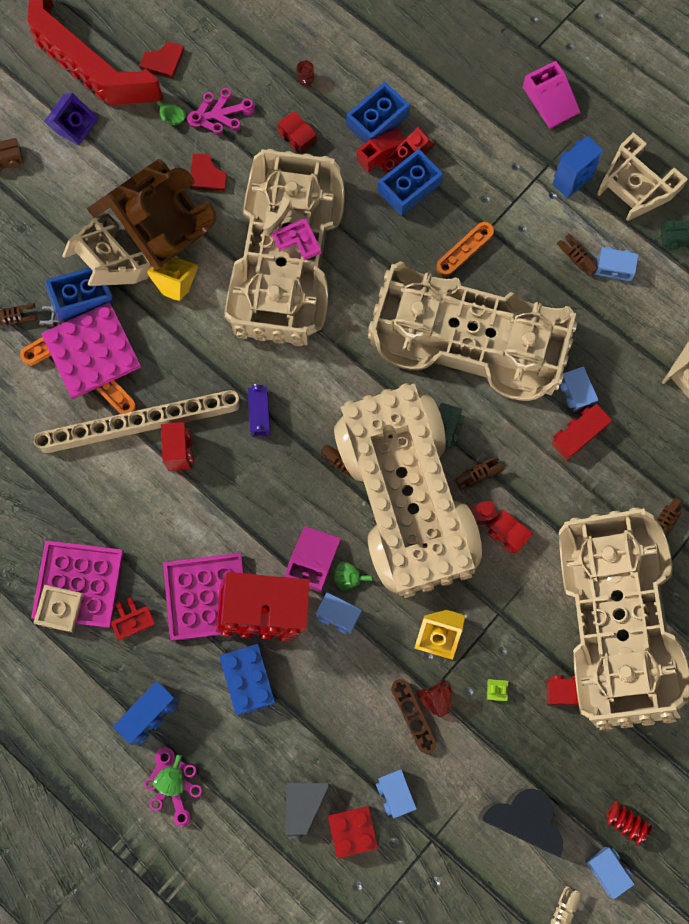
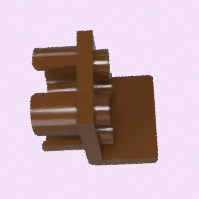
(158, 211)

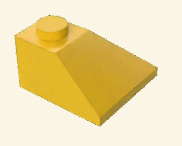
(174, 277)
(440, 633)

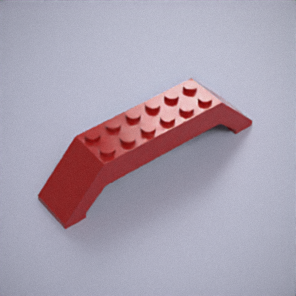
(85, 64)

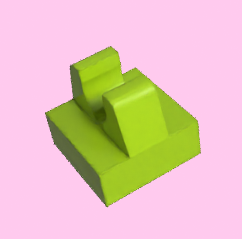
(497, 690)

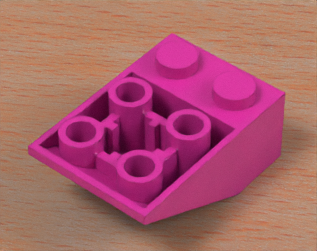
(551, 94)
(313, 557)

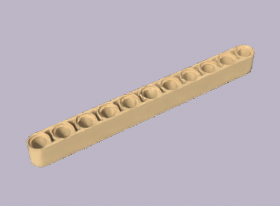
(129, 418)

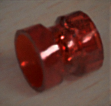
(305, 72)

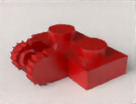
(133, 622)

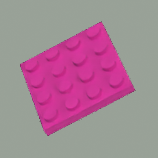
(90, 350)
(82, 570)
(193, 593)

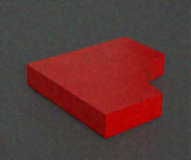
(163, 61)
(206, 174)

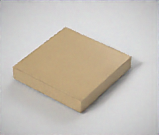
(58, 608)

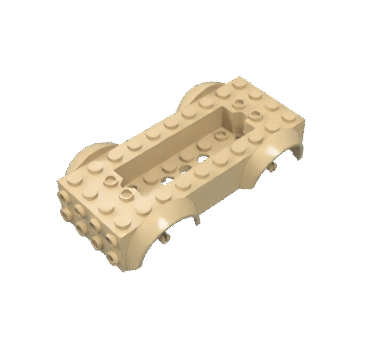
(289, 299)
(519, 362)
(408, 548)
(649, 671)

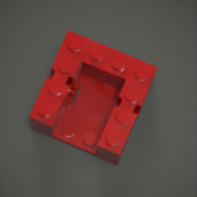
(262, 606)

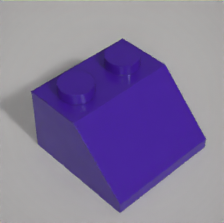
(71, 118)

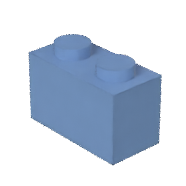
(616, 263)
(578, 390)
(338, 613)
(396, 794)
(610, 872)

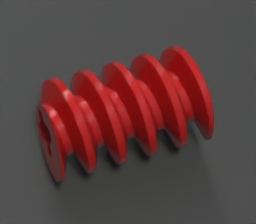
(628, 823)

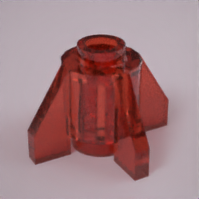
(437, 698)

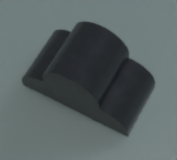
(527, 818)

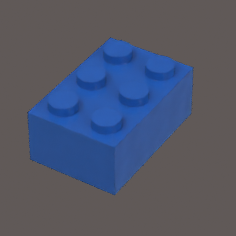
(377, 113)
(577, 166)
(410, 182)
(73, 296)
(247, 679)
(146, 714)

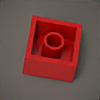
(176, 446)
(352, 831)

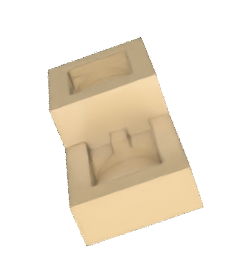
(275, 219)

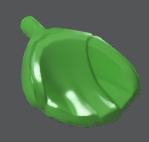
(171, 114)
(348, 576)
(170, 779)

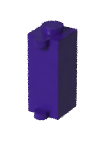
(259, 410)

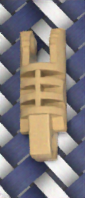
(567, 905)

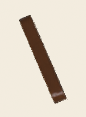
(415, 715)

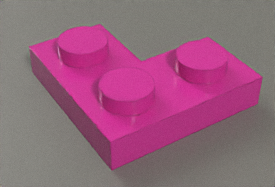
(299, 234)

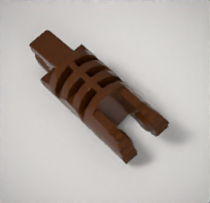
(578, 255)
(16, 315)
(333, 456)
(479, 473)
(670, 515)

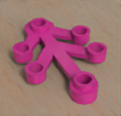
(218, 113)
(187, 786)

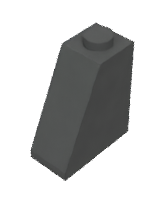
(301, 806)

